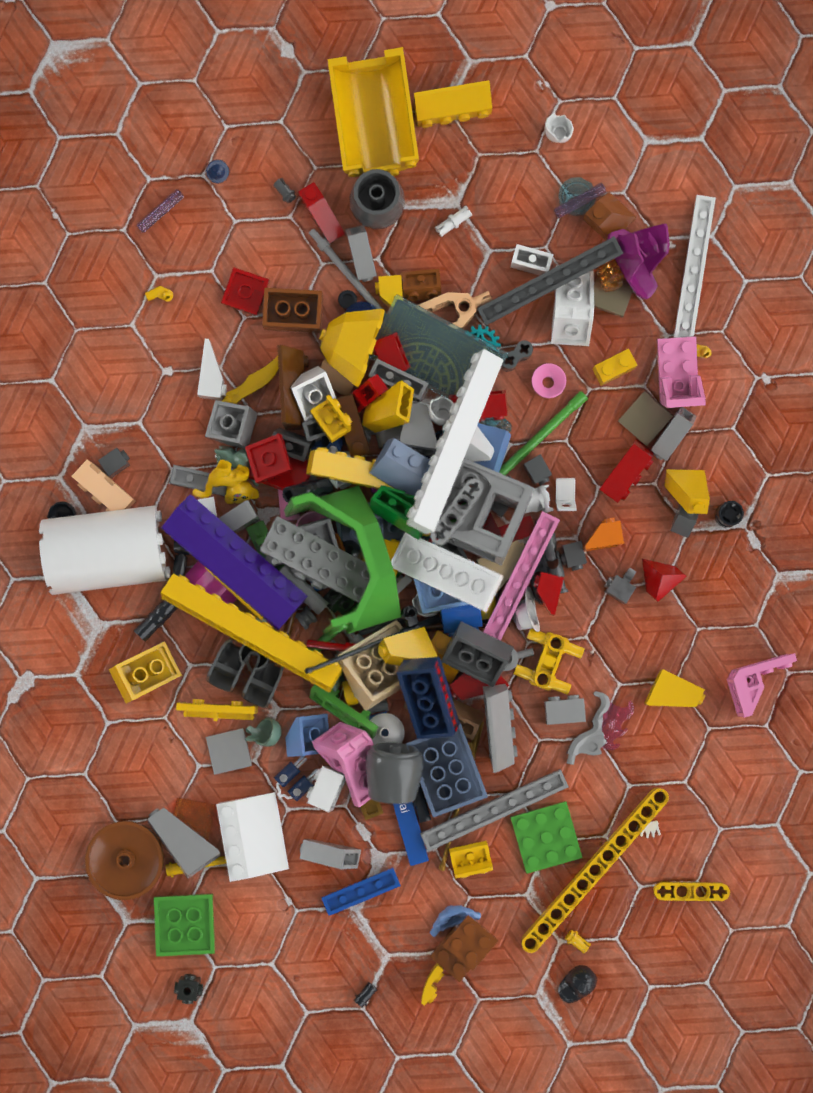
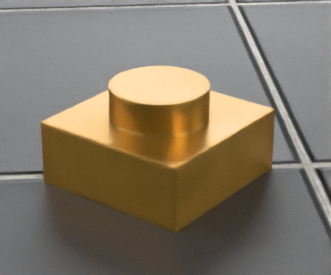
(371, 809)

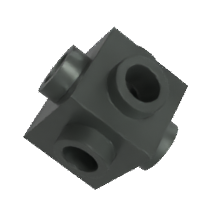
(338, 602)
(191, 982)

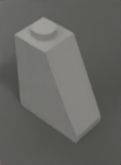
(361, 253)
(419, 431)
(673, 434)
(240, 517)
(330, 854)

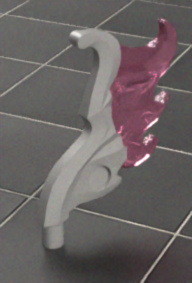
(605, 729)

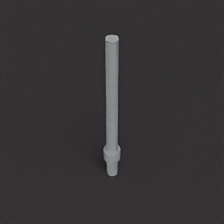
(324, 246)

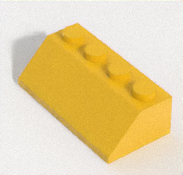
(453, 104)

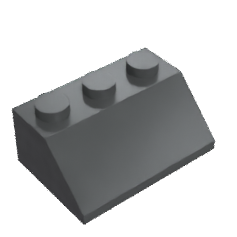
(477, 654)

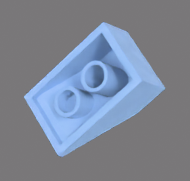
(434, 599)

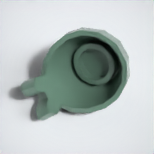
(266, 733)

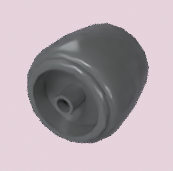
(377, 199)
(393, 772)

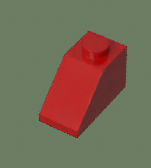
(391, 351)
(548, 590)

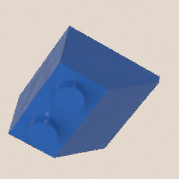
(453, 616)

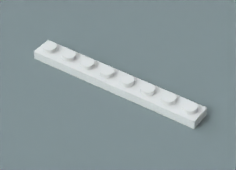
(694, 266)

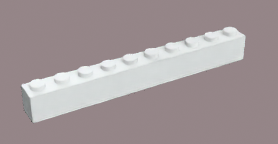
(454, 442)

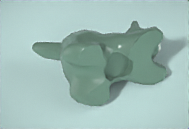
(234, 457)

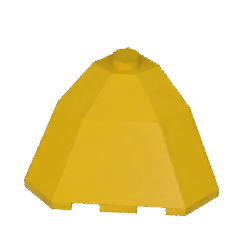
(350, 341)

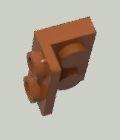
(421, 284)

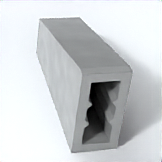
(183, 844)

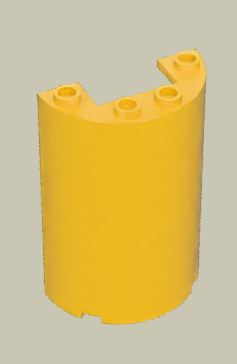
(374, 114)

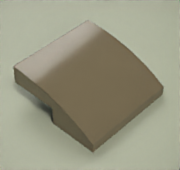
(614, 301)
(645, 418)

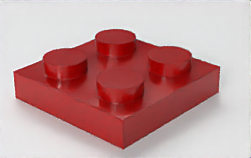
(245, 291)
(268, 458)

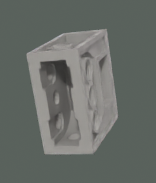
(497, 488)

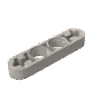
(457, 512)

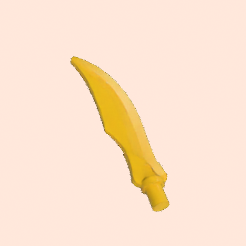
(253, 383)

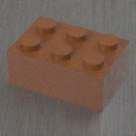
(292, 310)

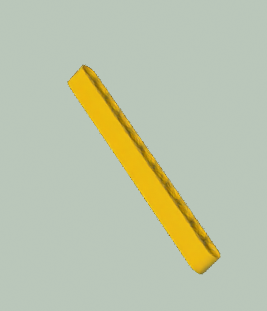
(591, 879)

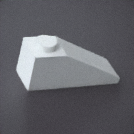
(211, 380)

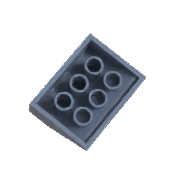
(449, 773)

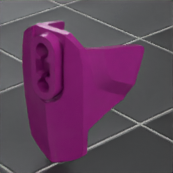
(641, 255)

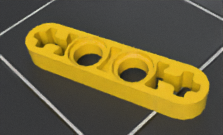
(691, 891)

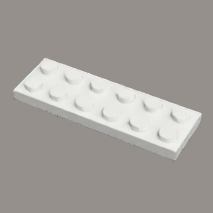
(446, 571)

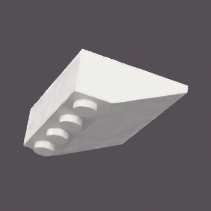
(252, 836)

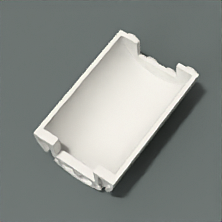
(102, 550)

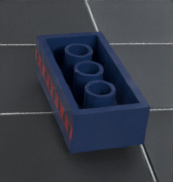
(428, 697)

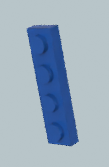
(361, 891)

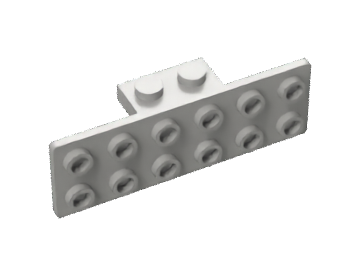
(316, 560)

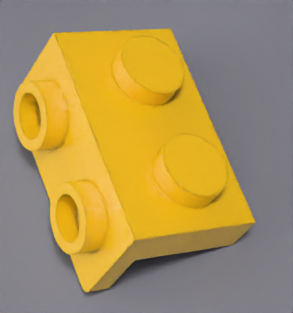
(331, 418)
(471, 859)

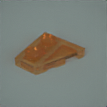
(195, 815)

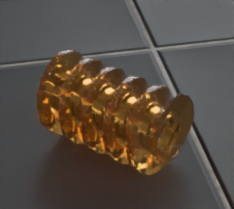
(610, 276)

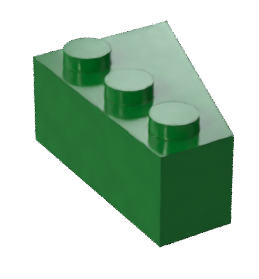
(393, 507)

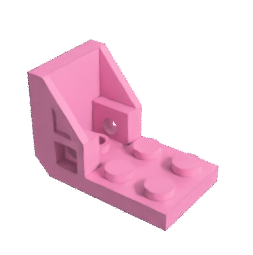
(679, 373)
(746, 694)
(346, 752)

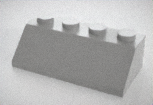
(499, 727)

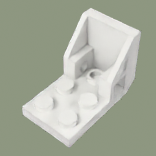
(574, 312)

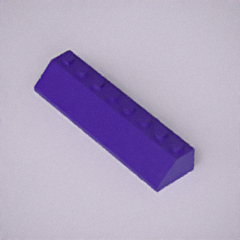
(234, 562)

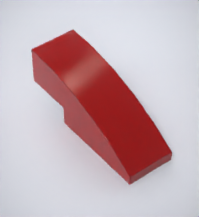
(369, 392)

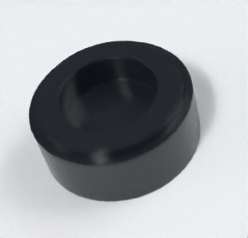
(346, 299)

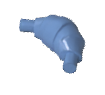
(451, 917)

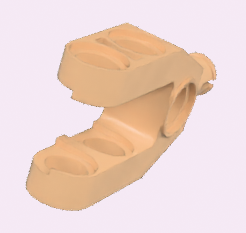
(458, 299)

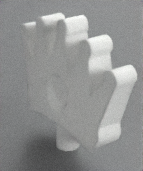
(652, 826)

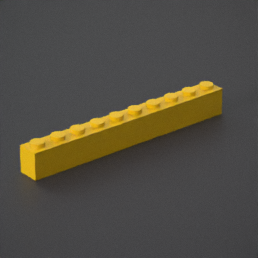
(249, 631)

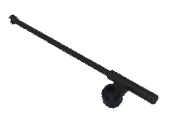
(411, 622)

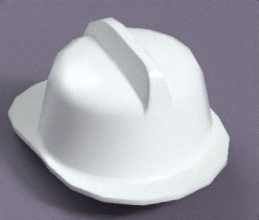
(525, 613)

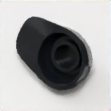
(577, 984)

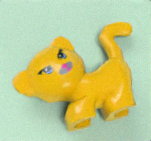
(237, 487)

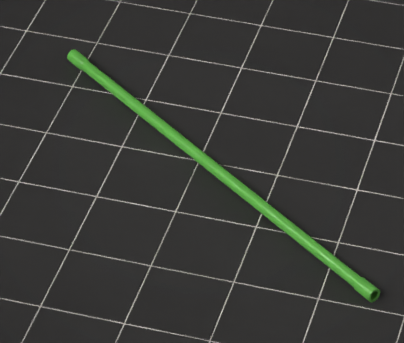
(572, 406)

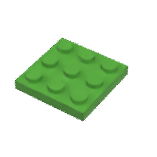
(546, 837)
(184, 925)

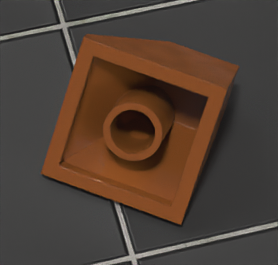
(608, 216)

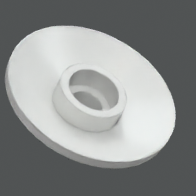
(392, 724)

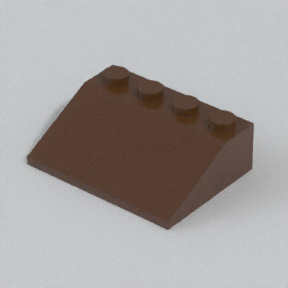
(291, 366)

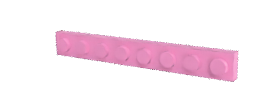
(521, 575)

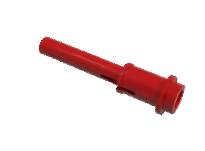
(329, 645)

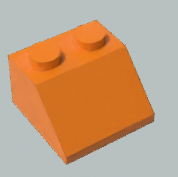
(606, 535)

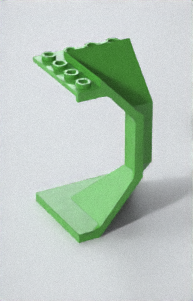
(380, 598)

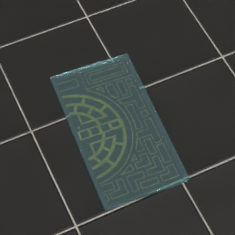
(433, 346)

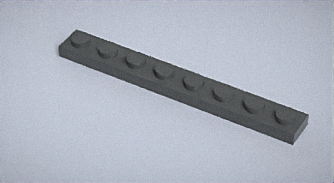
(550, 281)

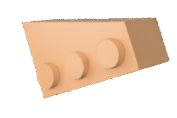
(102, 487)

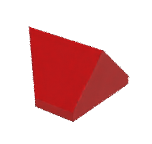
(660, 578)

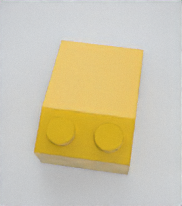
(145, 672)

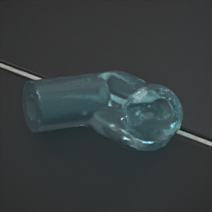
(501, 424)

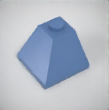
(303, 732)

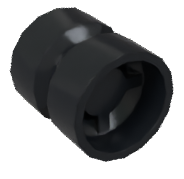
(729, 514)

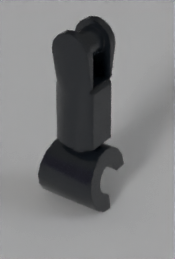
(180, 561)

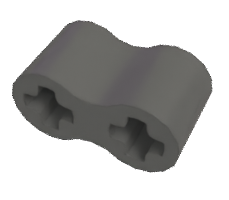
(516, 356)

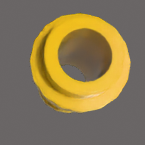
(577, 941)

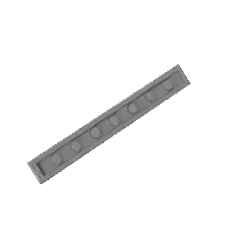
(494, 810)

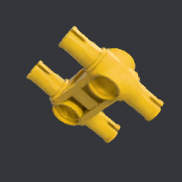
(549, 661)

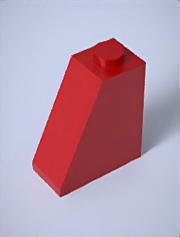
(469, 687)

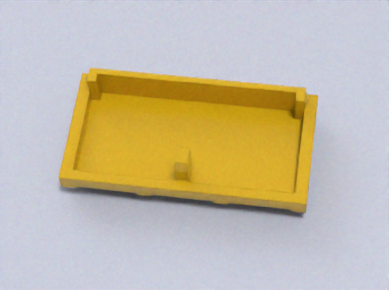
(235, 710)

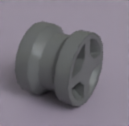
(306, 617)

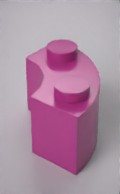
(204, 578)

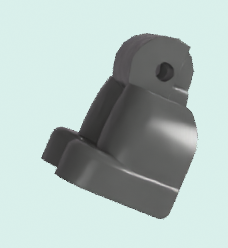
(227, 669)

